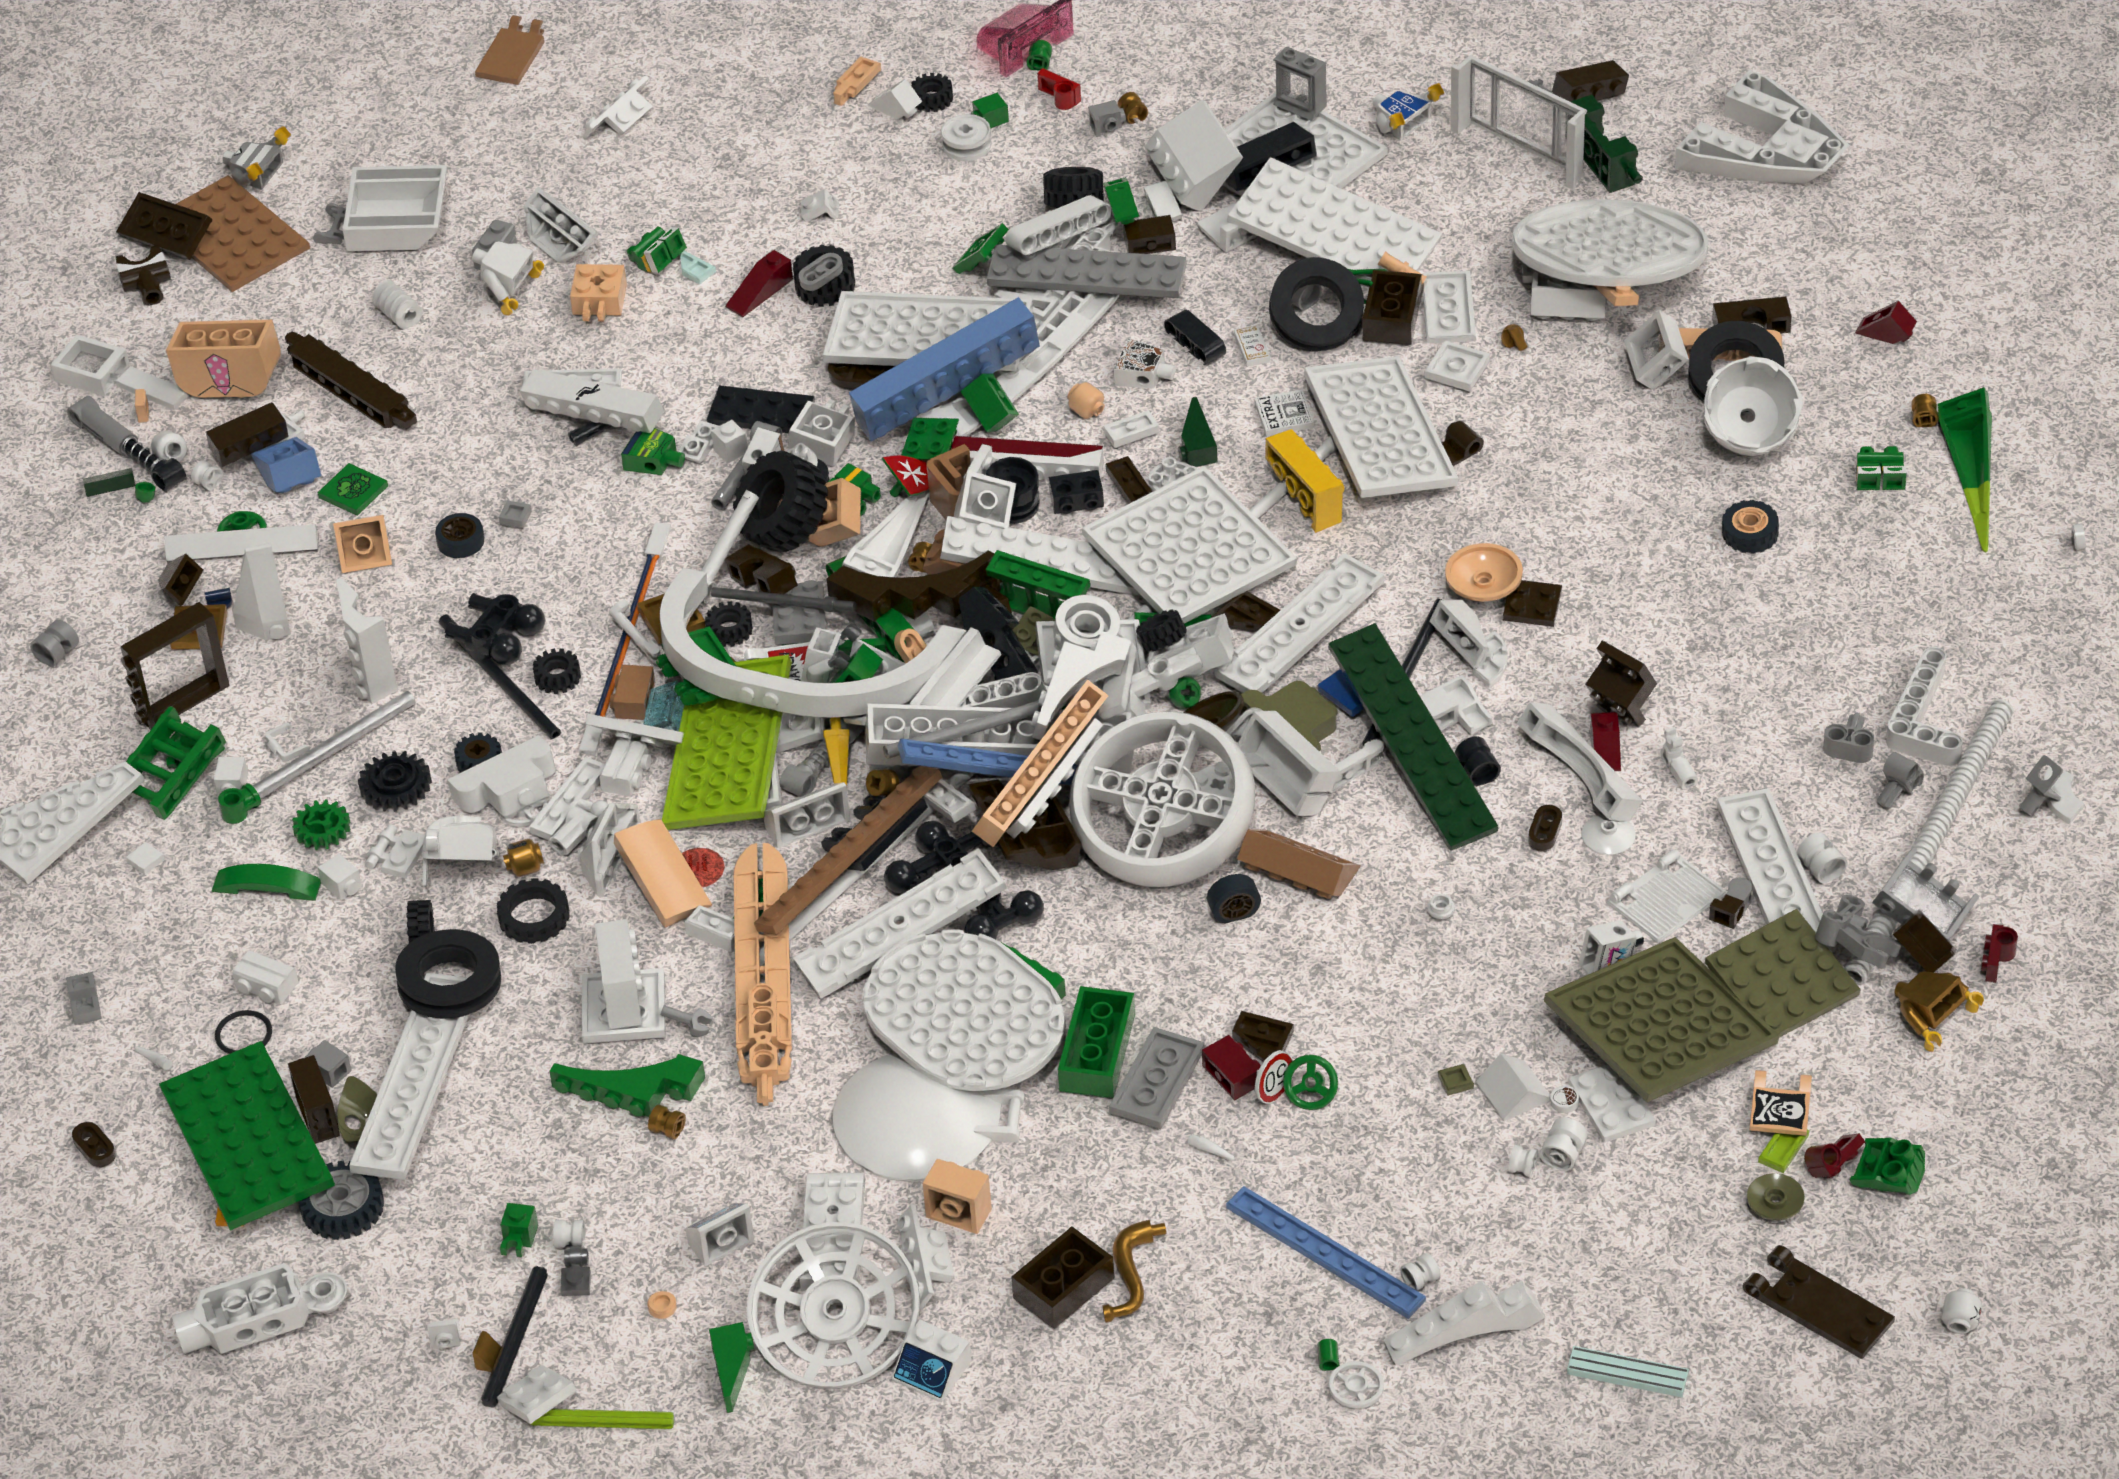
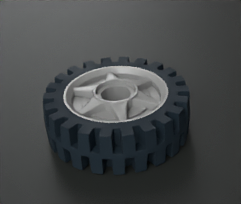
(345, 1207)

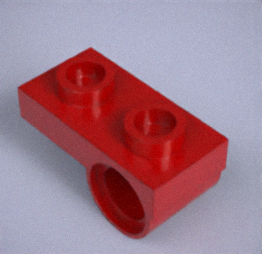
(1065, 92)

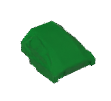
(1890, 1166)

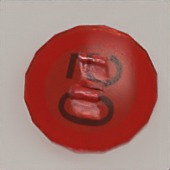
(705, 864)

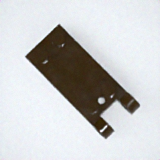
(1820, 1304)

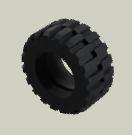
(799, 510)

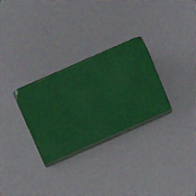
(109, 482)

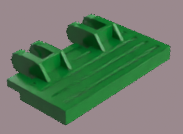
(688, 692)

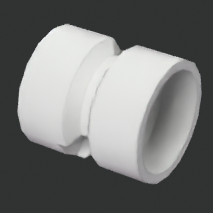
(1822, 857)
(1563, 1144)

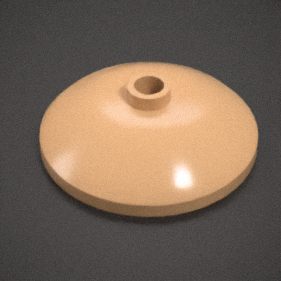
(1484, 572)

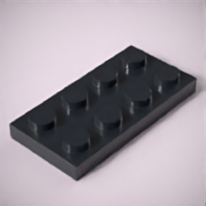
(752, 405)

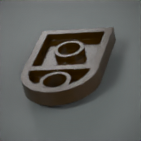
(854, 374)

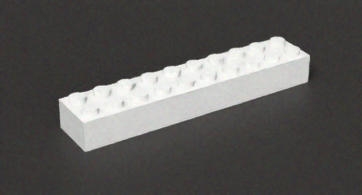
(893, 722)

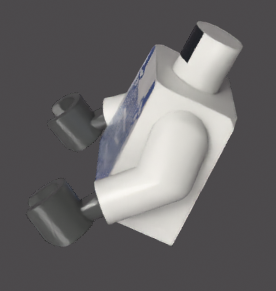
(824, 653)

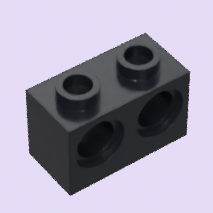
(1076, 492)

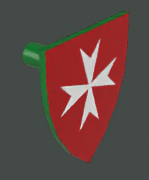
(909, 473)

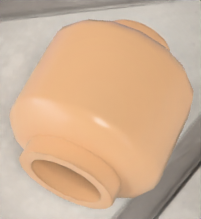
(1086, 400)

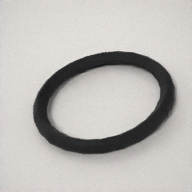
(242, 1013)

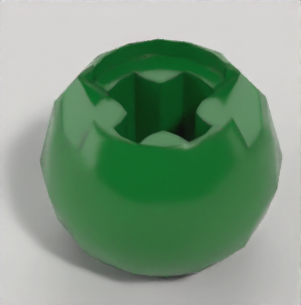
(1186, 701)

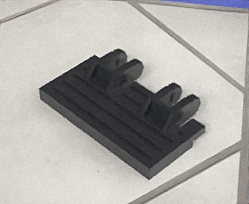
(883, 841)

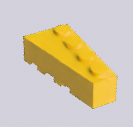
(1306, 478)

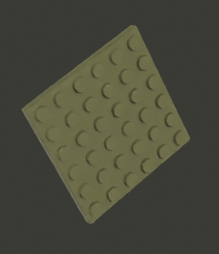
(1661, 1019)

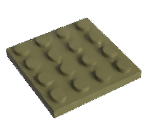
(1784, 973)

